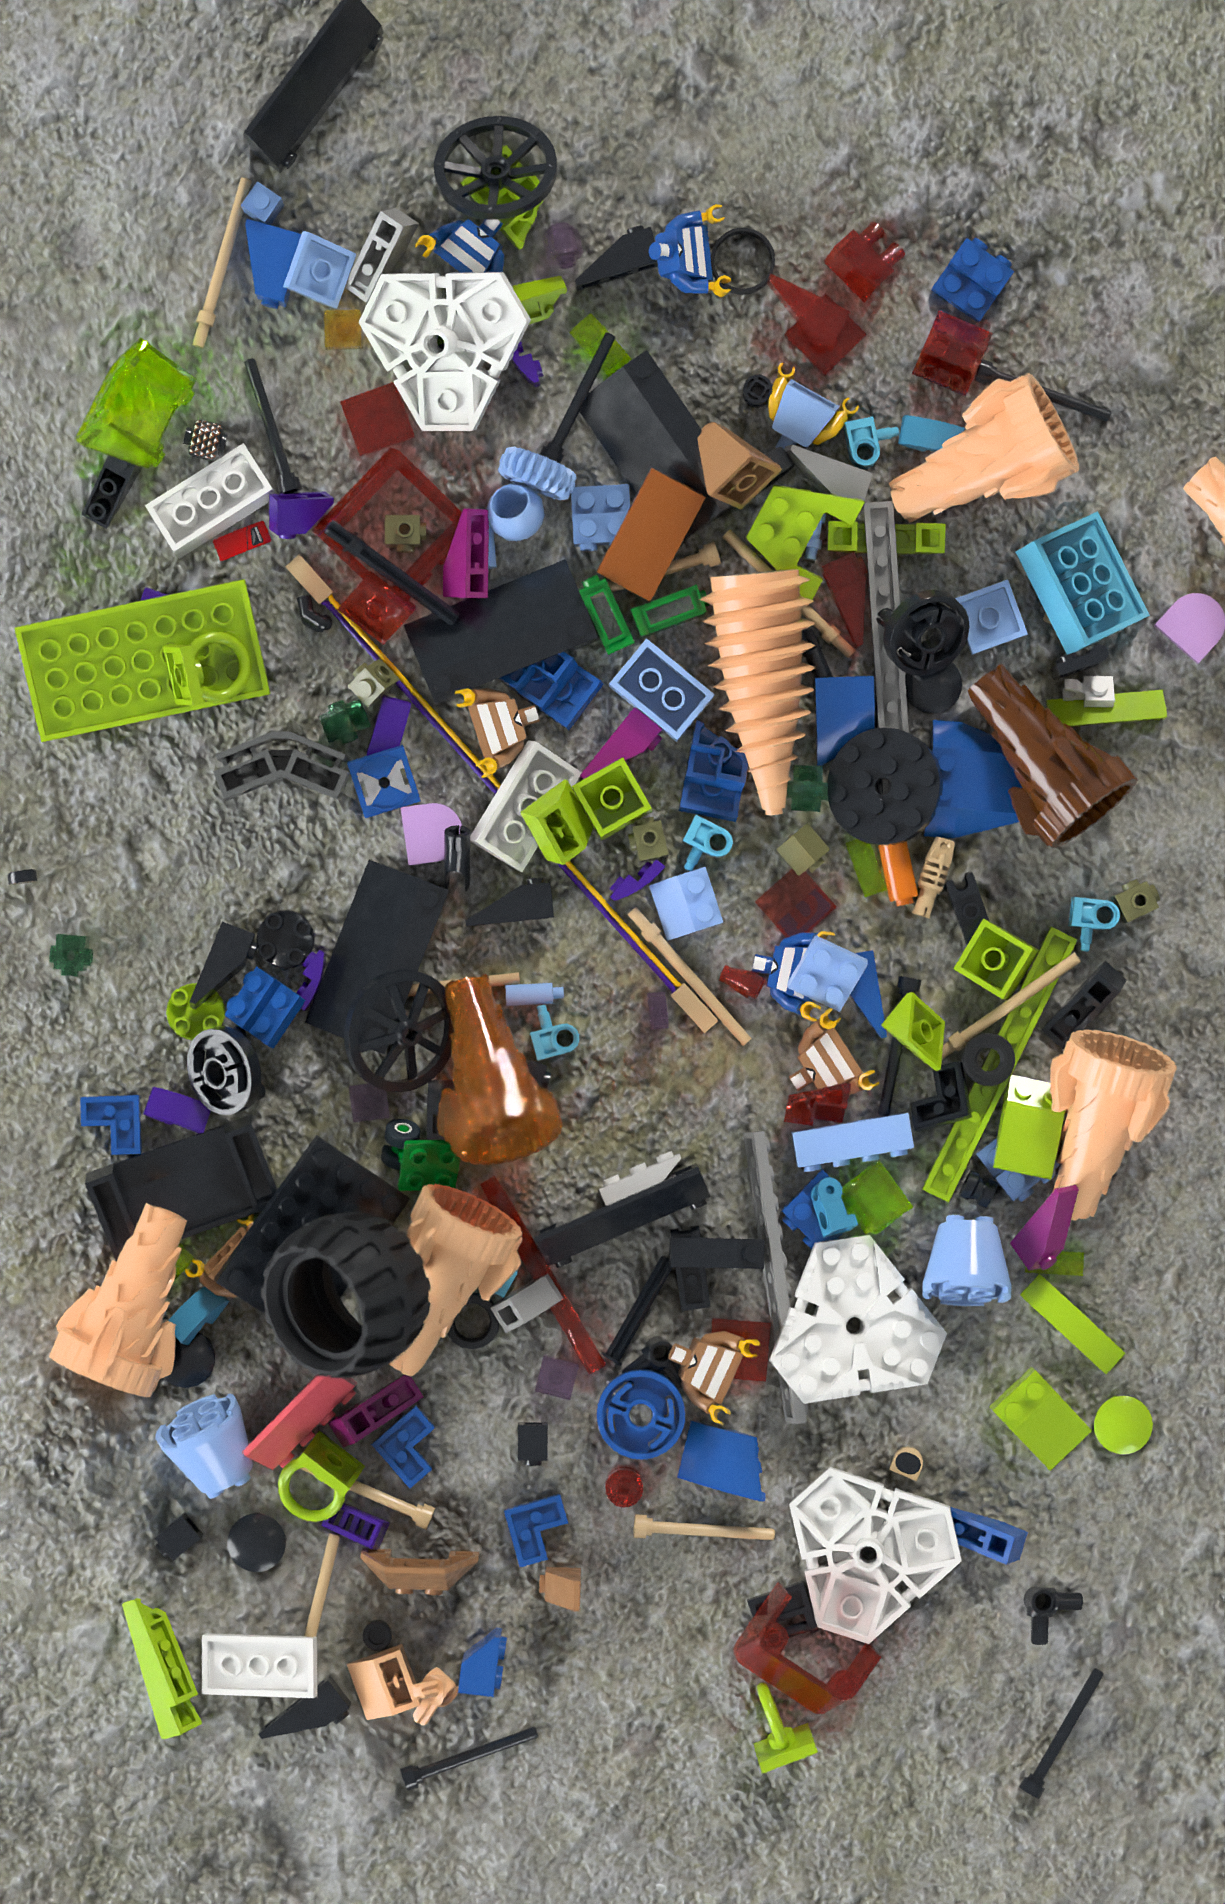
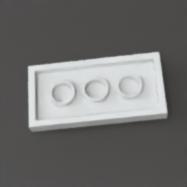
(259, 1665)

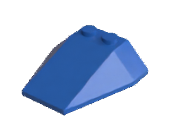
(973, 781)

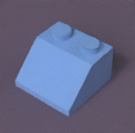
(686, 903)

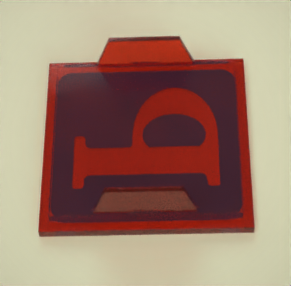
(795, 903)

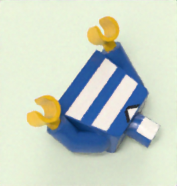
(467, 246)
(685, 253)
(780, 969)

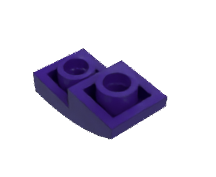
(528, 368)
(389, 724)
(625, 887)
(314, 970)
(177, 1109)

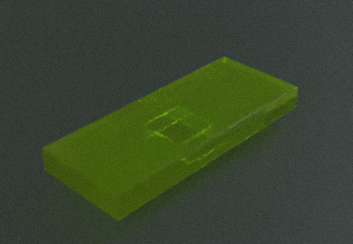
(865, 867)
(1067, 1264)

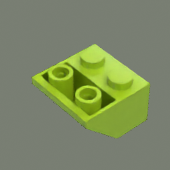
(558, 823)

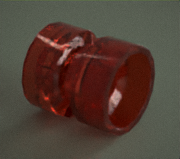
(624, 1486)

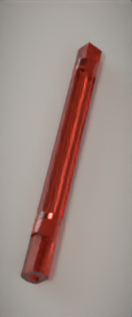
(537, 1268)

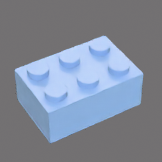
(661, 690)

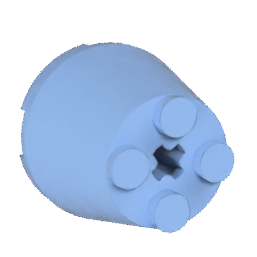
(967, 1264)
(208, 1444)

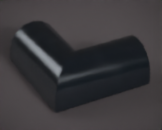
(948, 1105)

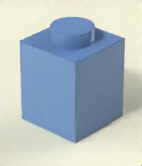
(262, 204)

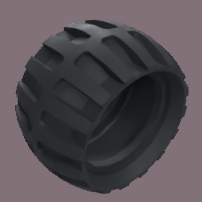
(312, 1318)

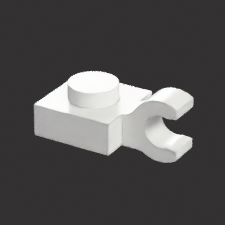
(1094, 690)

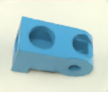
(830, 1208)

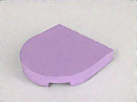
(1193, 624)
(425, 831)

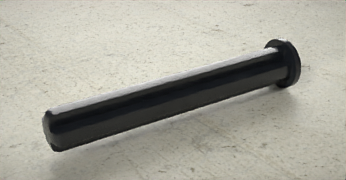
(638, 1311)

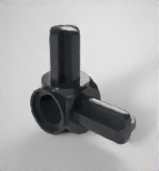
(647, 1361)
(1053, 1602)

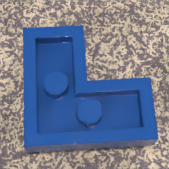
(122, 1115)
(398, 1445)
(528, 1521)

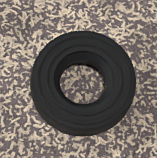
(1005, 1066)

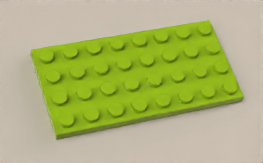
(112, 664)

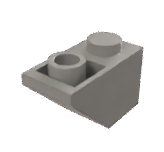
(526, 1303)

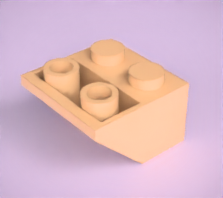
(384, 1683)

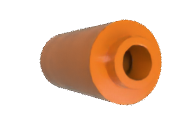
(898, 873)

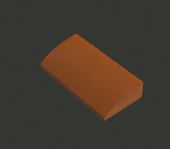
(651, 534)

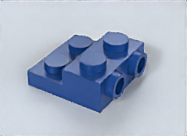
(973, 279)
(264, 1007)
(801, 1213)

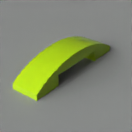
(910, 538)
(1072, 1324)

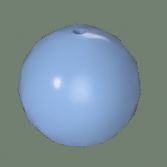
(515, 512)

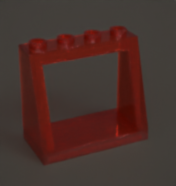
(360, 494)

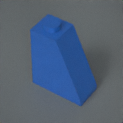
(270, 257)

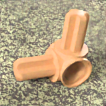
(435, 1691)

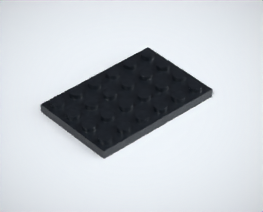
(317, 1186)

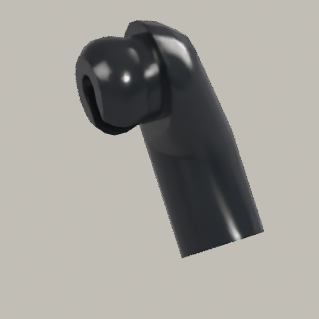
(312, 618)

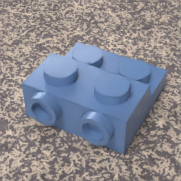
(598, 514)
(1013, 1184)

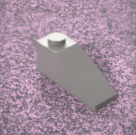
(381, 251)
(829, 474)

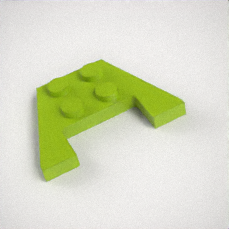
(789, 522)

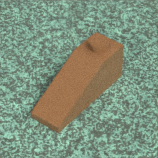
(562, 1587)

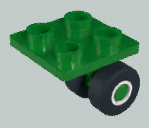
(418, 1160)

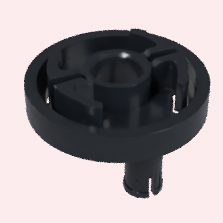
(909, 623)
(240, 1065)

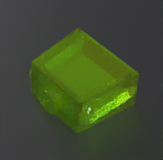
(874, 1198)

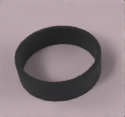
(746, 231)

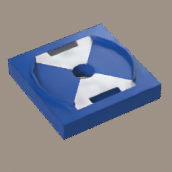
(379, 765)

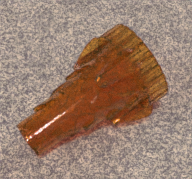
(497, 1102)

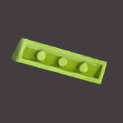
(1126, 708)

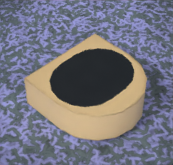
(907, 1462)

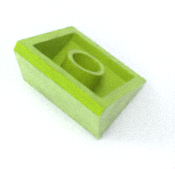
(917, 1029)

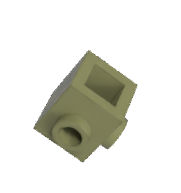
(404, 532)
(372, 682)
(648, 839)
(804, 850)
(1136, 900)

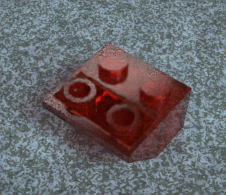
(952, 353)

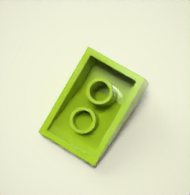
(1028, 1129)
(1040, 1418)

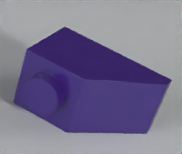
(296, 512)

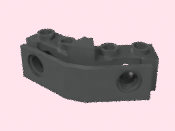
(278, 764)

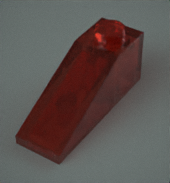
(815, 315)
(847, 586)

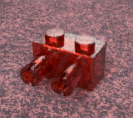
(860, 264)

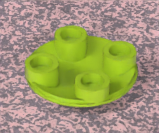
(188, 1021)
(1123, 1424)

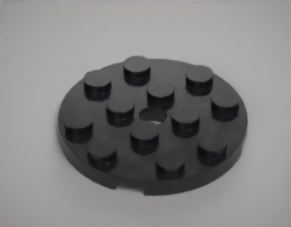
(913, 792)

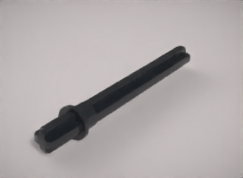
(376, 561)

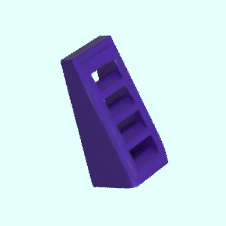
(377, 1535)

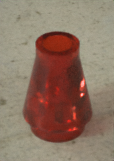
(742, 981)

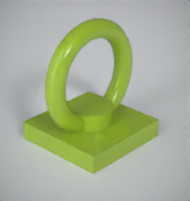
(187, 673)
(330, 1466)
(784, 1743)

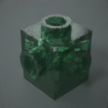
(344, 721)
(807, 794)
(60, 954)

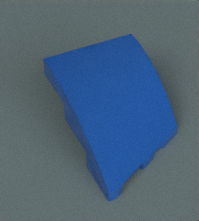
(556, 687)
(842, 711)
(713, 776)
(722, 1460)

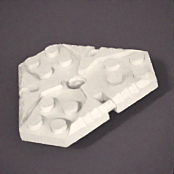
(478, 324)
(895, 1338)
(911, 1541)

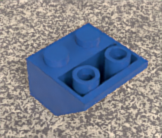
(480, 1666)

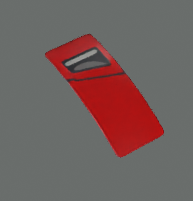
(242, 540)

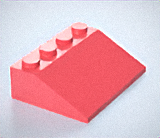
(298, 1419)

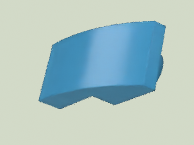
(926, 433)
(195, 1312)

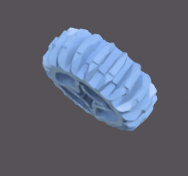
(537, 472)

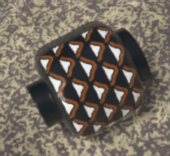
(205, 440)

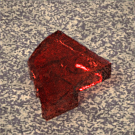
(820, 1104)

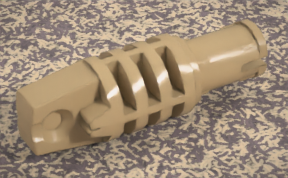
(933, 875)

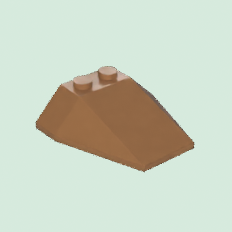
(419, 1574)

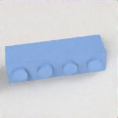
(852, 1140)

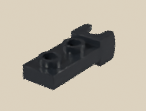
(967, 905)

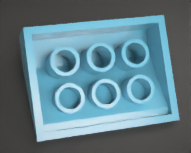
(1082, 583)

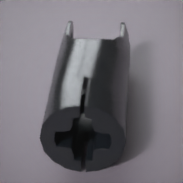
(457, 853)

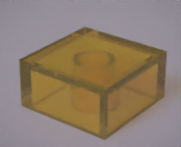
(342, 329)

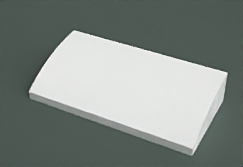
(210, 501)
(502, 827)

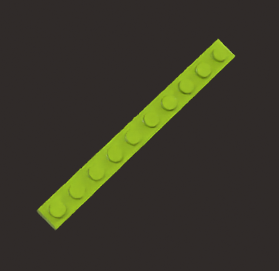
(983, 1099)

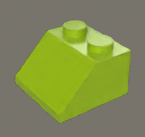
(612, 799)
(996, 959)

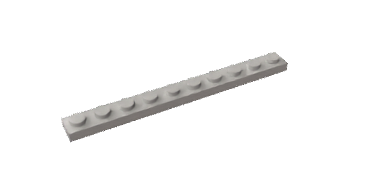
(884, 594)
(775, 1261)

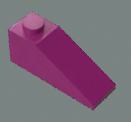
(467, 560)
(628, 741)
(1047, 1230)
(375, 1410)

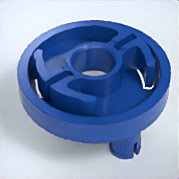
(648, 1389)

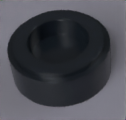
(22, 877)
(377, 1635)

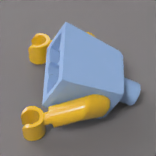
(803, 414)

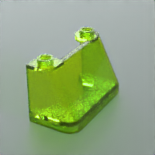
(136, 406)

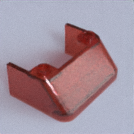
(761, 1649)

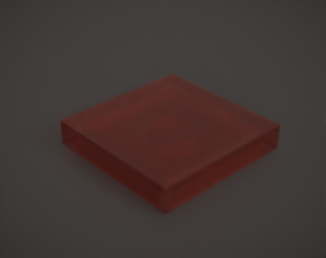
(826, 359)
(377, 419)
(377, 607)
(754, 1367)

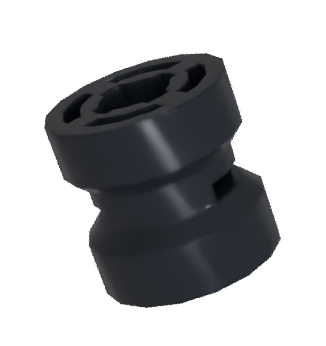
(754, 394)
(976, 1188)

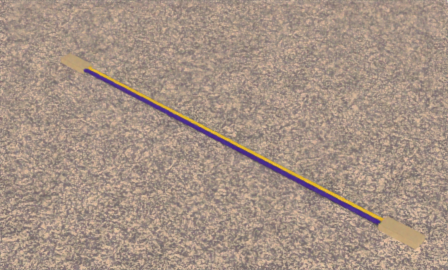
(321, 592)

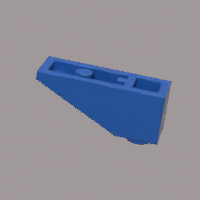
(867, 995)
(988, 1536)

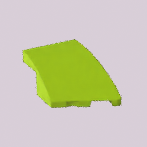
(516, 227)

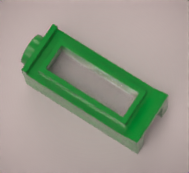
(669, 611)
(606, 614)

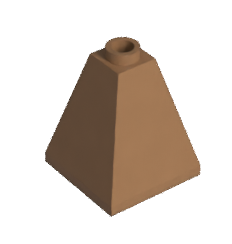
(732, 466)

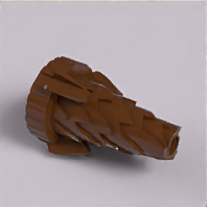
(1062, 777)

